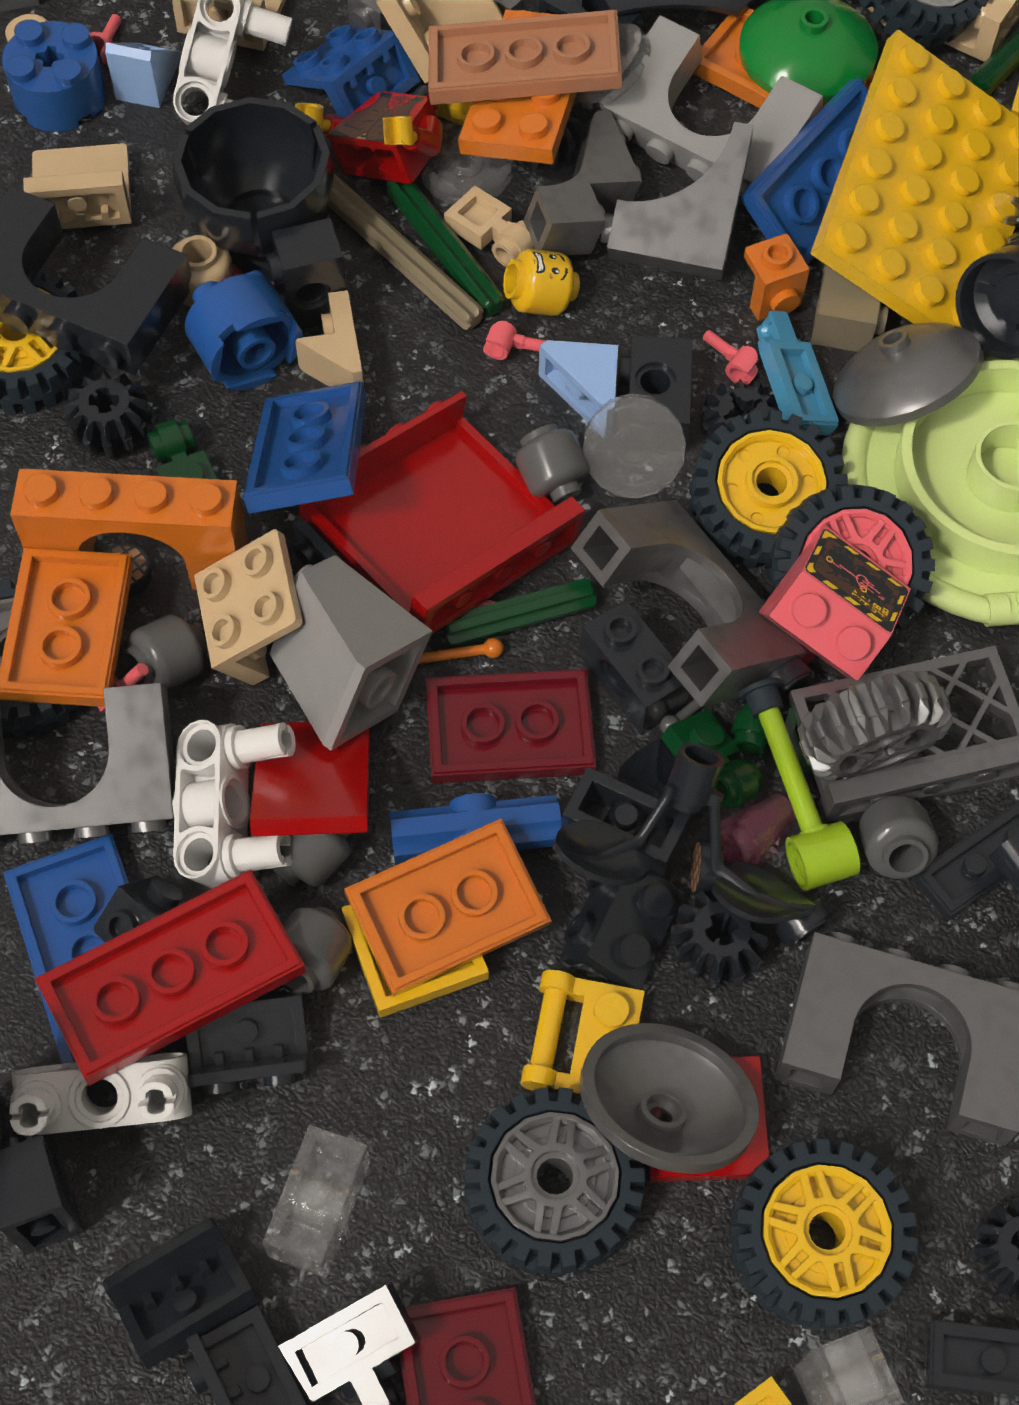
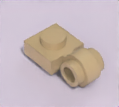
(484, 218)

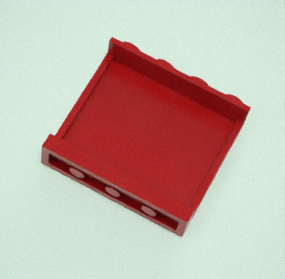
(441, 517)

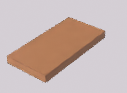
(524, 57)

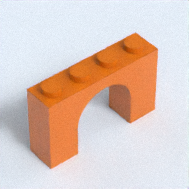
(189, 514)

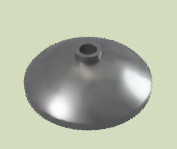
(907, 374)
(669, 1098)

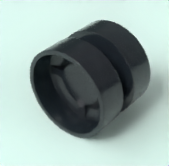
(990, 301)

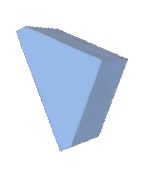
(141, 72)
(580, 373)

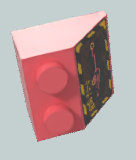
(837, 603)

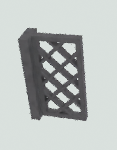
(939, 771)

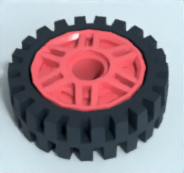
(870, 522)

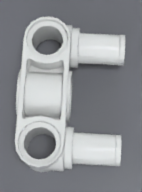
(212, 49)
(214, 800)
(57, 1100)

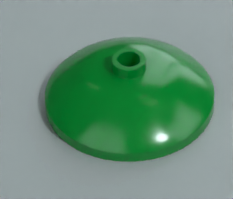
(809, 43)

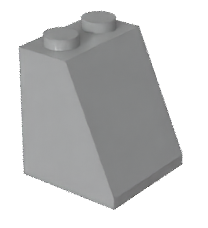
(350, 652)

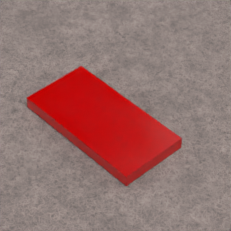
(170, 976)

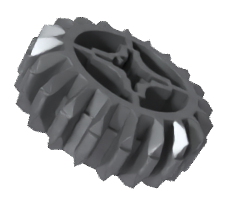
(875, 725)

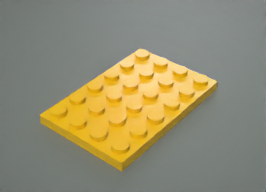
(921, 185)

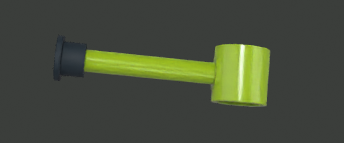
(820, 850)

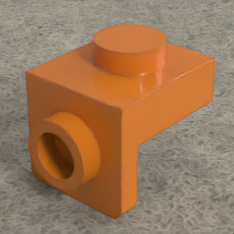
(779, 276)

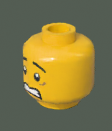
(540, 282)

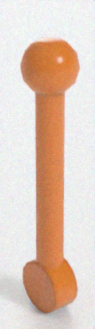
(492, 648)

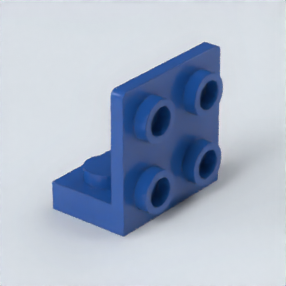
(354, 67)

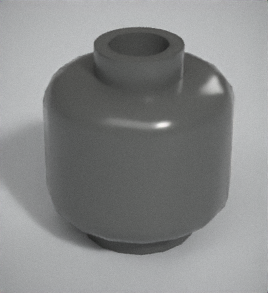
(552, 463)
(168, 649)
(898, 837)
(314, 858)
(322, 945)

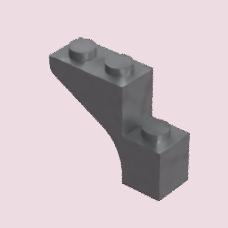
(573, 213)

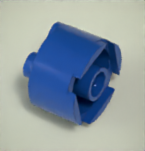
(54, 74)
(241, 330)

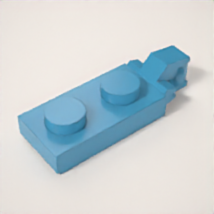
(795, 374)

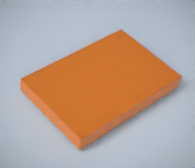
(65, 626)
(447, 907)

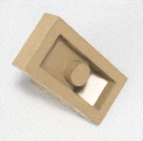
(335, 355)

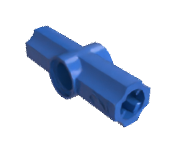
(530, 822)

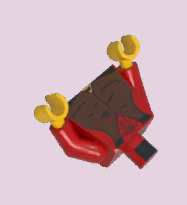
(385, 136)

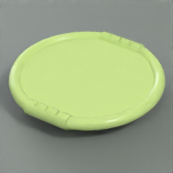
(964, 484)

